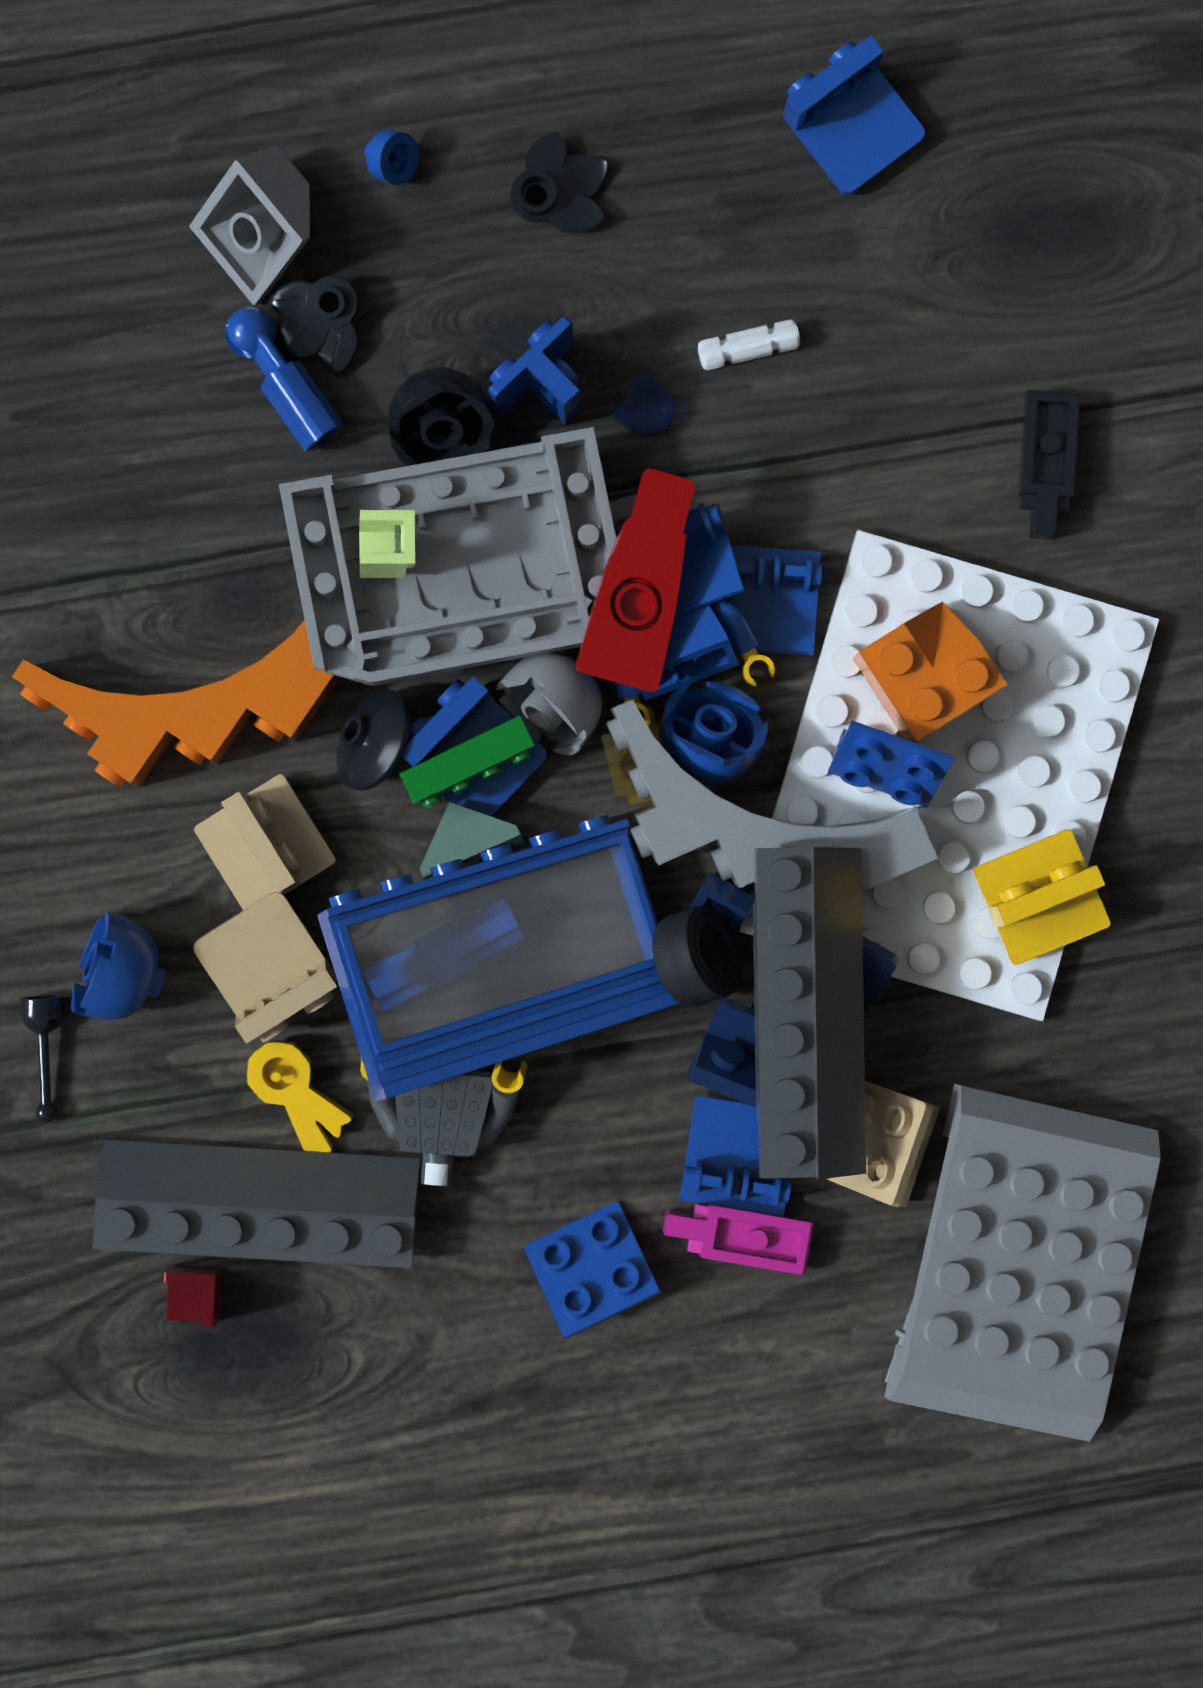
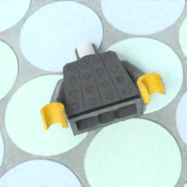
(450, 1117)

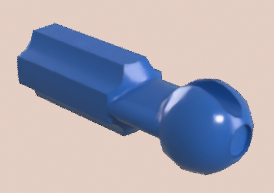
(286, 384)

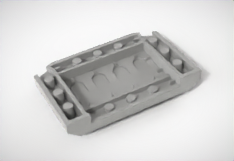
(500, 567)

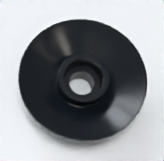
(373, 739)

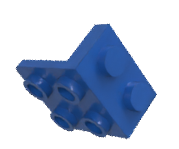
(852, 117)
(464, 715)

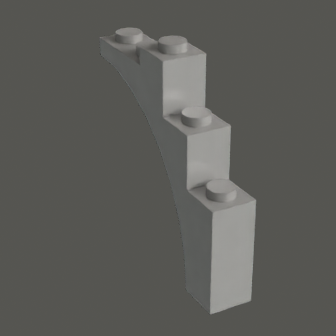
(692, 816)

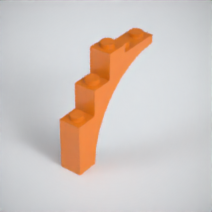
(205, 719)

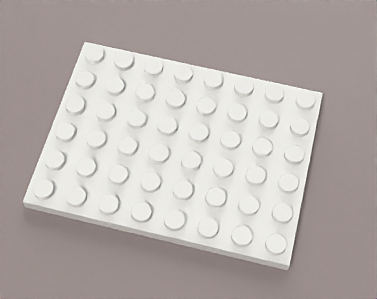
(1022, 764)

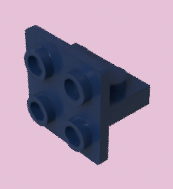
(728, 1053)

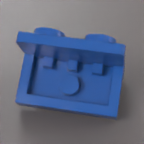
(540, 372)

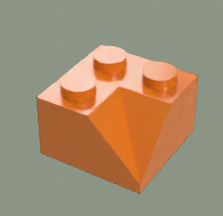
(929, 672)

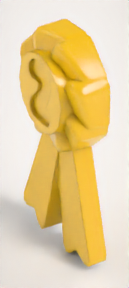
(282, 1076)

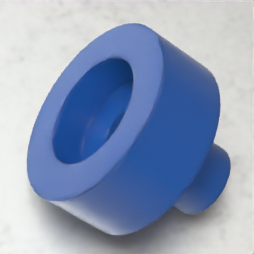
(392, 156)

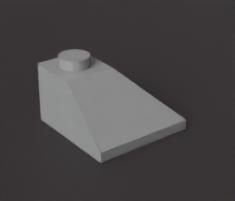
(256, 220)

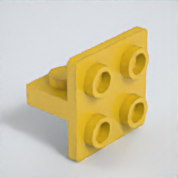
(1042, 896)

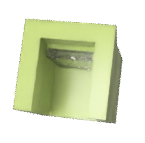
(386, 543)

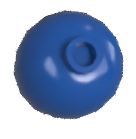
(712, 732)
(118, 970)

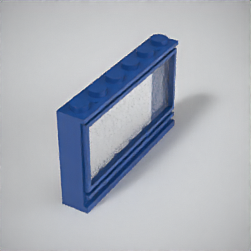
(495, 956)

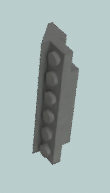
(809, 1012)
(256, 1203)

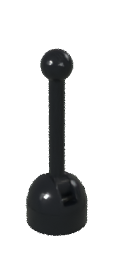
(42, 1016)

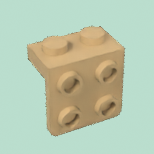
(266, 967)

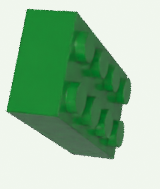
(468, 761)

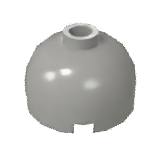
(553, 700)

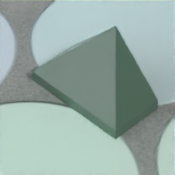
(467, 834)

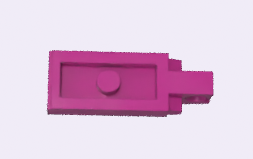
(744, 1236)

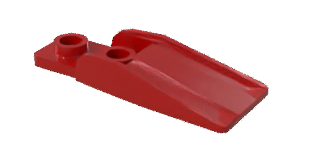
(639, 587)

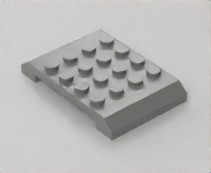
(1027, 1265)

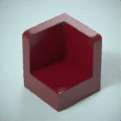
(194, 1294)

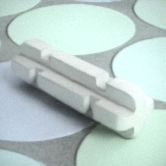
(748, 344)

